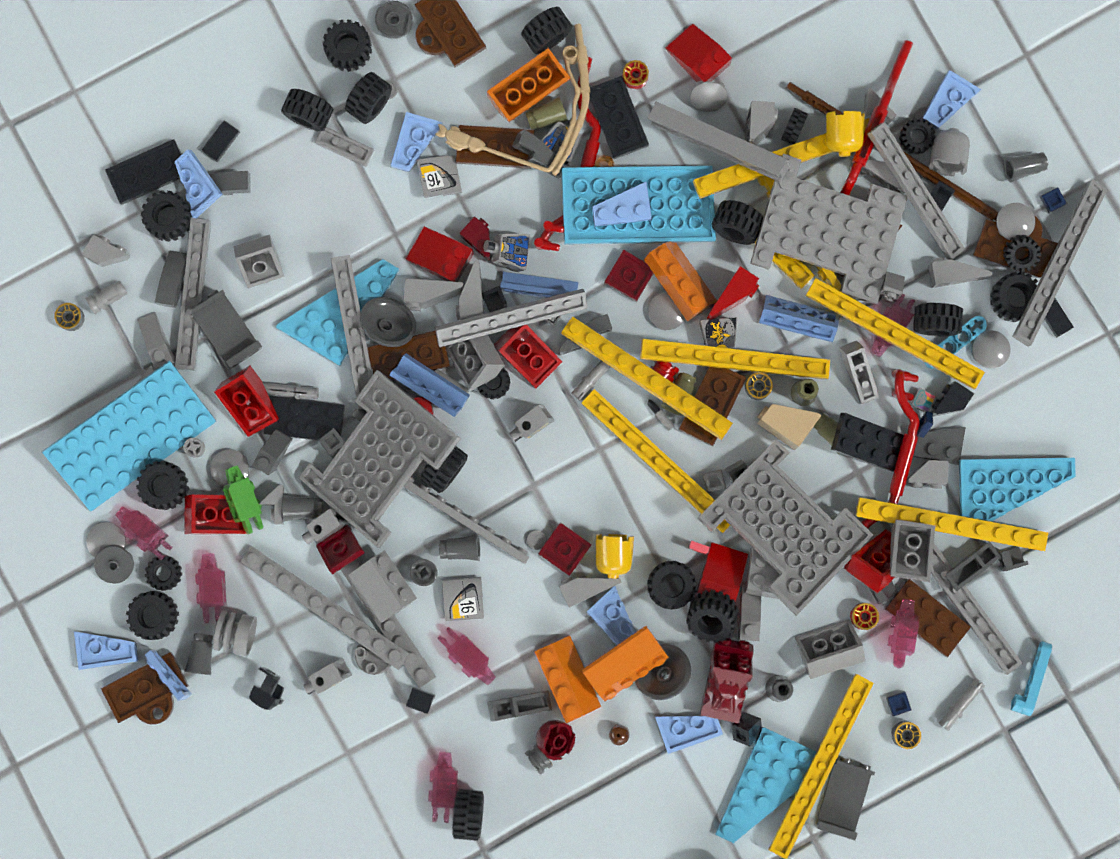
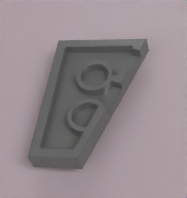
(941, 445)

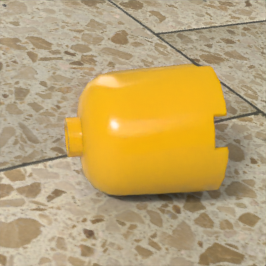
(845, 132)
(614, 554)

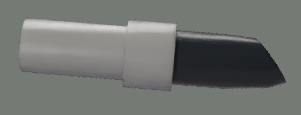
(660, 415)

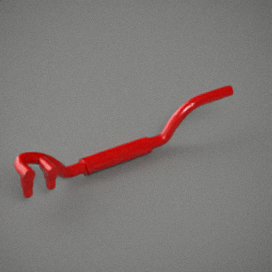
(878, 116)
(588, 160)
(908, 443)

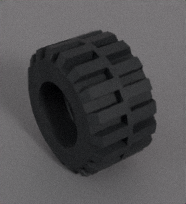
(546, 30)
(340, 32)
(368, 97)
(307, 109)
(160, 202)
(737, 222)
(1000, 299)
(938, 319)
(447, 472)
(146, 481)
(683, 572)
(136, 611)
(709, 627)
(468, 814)

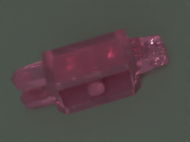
(904, 634)

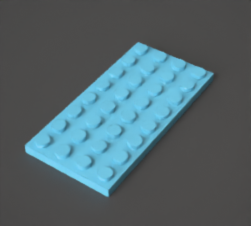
(673, 202)
(129, 434)

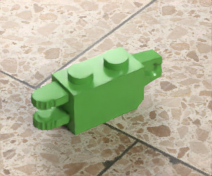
(242, 500)

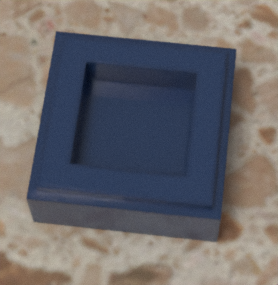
(1053, 200)
(925, 424)
(898, 704)

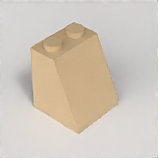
(787, 423)

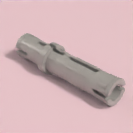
(589, 381)
(311, 393)
(962, 703)

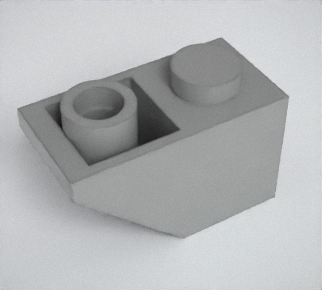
(103, 253)
(892, 287)
(930, 473)

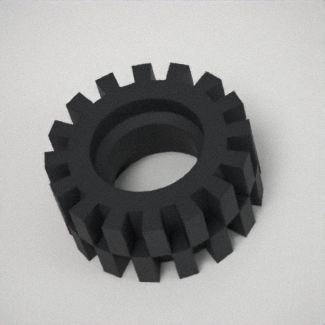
(794, 126)
(923, 126)
(1016, 243)
(499, 391)
(151, 573)

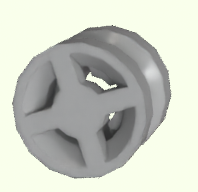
(191, 446)

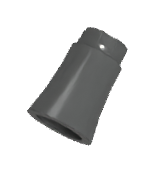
(1024, 165)
(300, 508)
(460, 548)
(200, 655)
(772, 688)

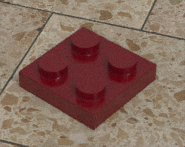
(629, 276)
(340, 549)
(565, 549)

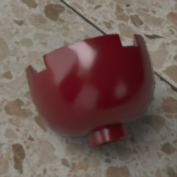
(555, 739)

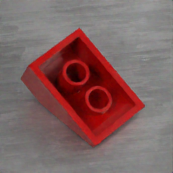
(699, 54)
(440, 255)
(737, 291)
(527, 354)
(247, 401)
(209, 516)
(872, 562)
(723, 571)

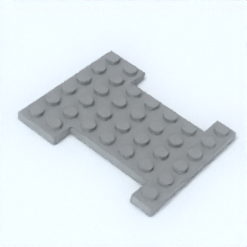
(831, 231)
(380, 456)
(787, 528)

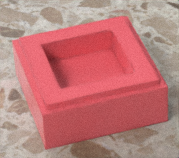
(698, 547)

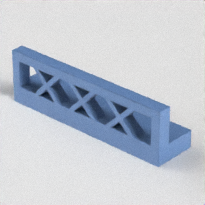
(535, 285)
(799, 321)
(430, 385)

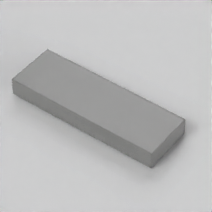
(345, 146)

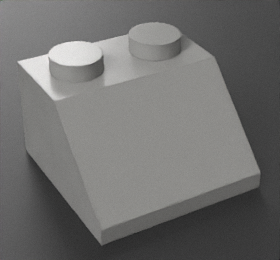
(258, 261)

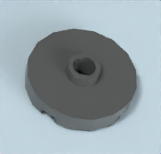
(393, 10)
(117, 555)

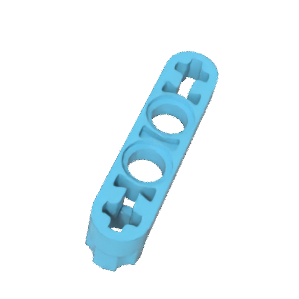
(956, 343)
(1026, 703)

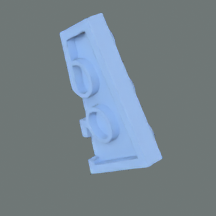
(948, 99)
(413, 140)
(197, 182)
(624, 208)
(612, 617)
(103, 651)
(167, 675)
(685, 731)

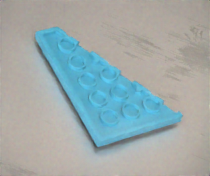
(321, 322)
(1000, 485)
(766, 782)

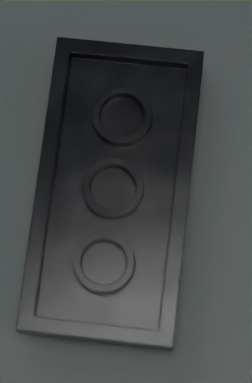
(618, 117)
(145, 172)
(306, 418)
(867, 442)

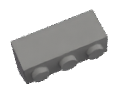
(760, 121)
(475, 360)
(382, 587)
(830, 649)

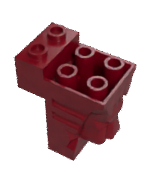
(727, 680)

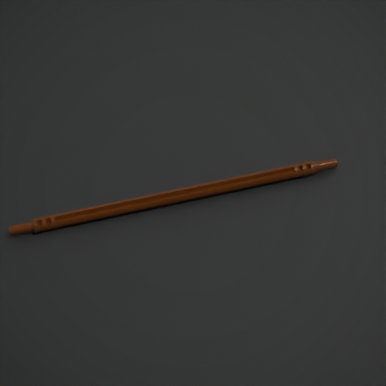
(919, 167)

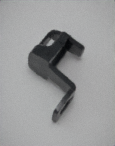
(269, 693)

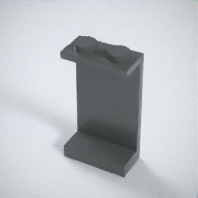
(225, 329)
(844, 798)

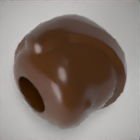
(624, 735)

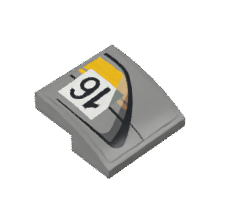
(439, 176)
(463, 599)

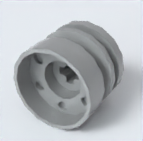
(230, 632)

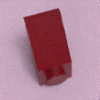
(476, 234)

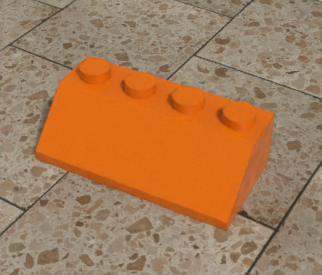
(527, 85)
(680, 280)
(625, 664)
(565, 677)

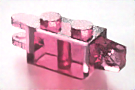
(898, 315)
(143, 530)
(211, 586)
(469, 656)
(444, 786)

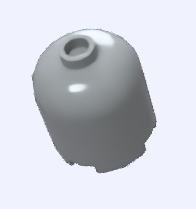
(950, 152)

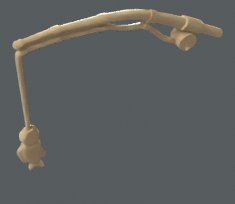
(572, 55)

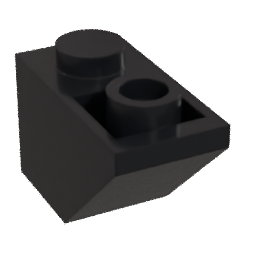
(954, 399)

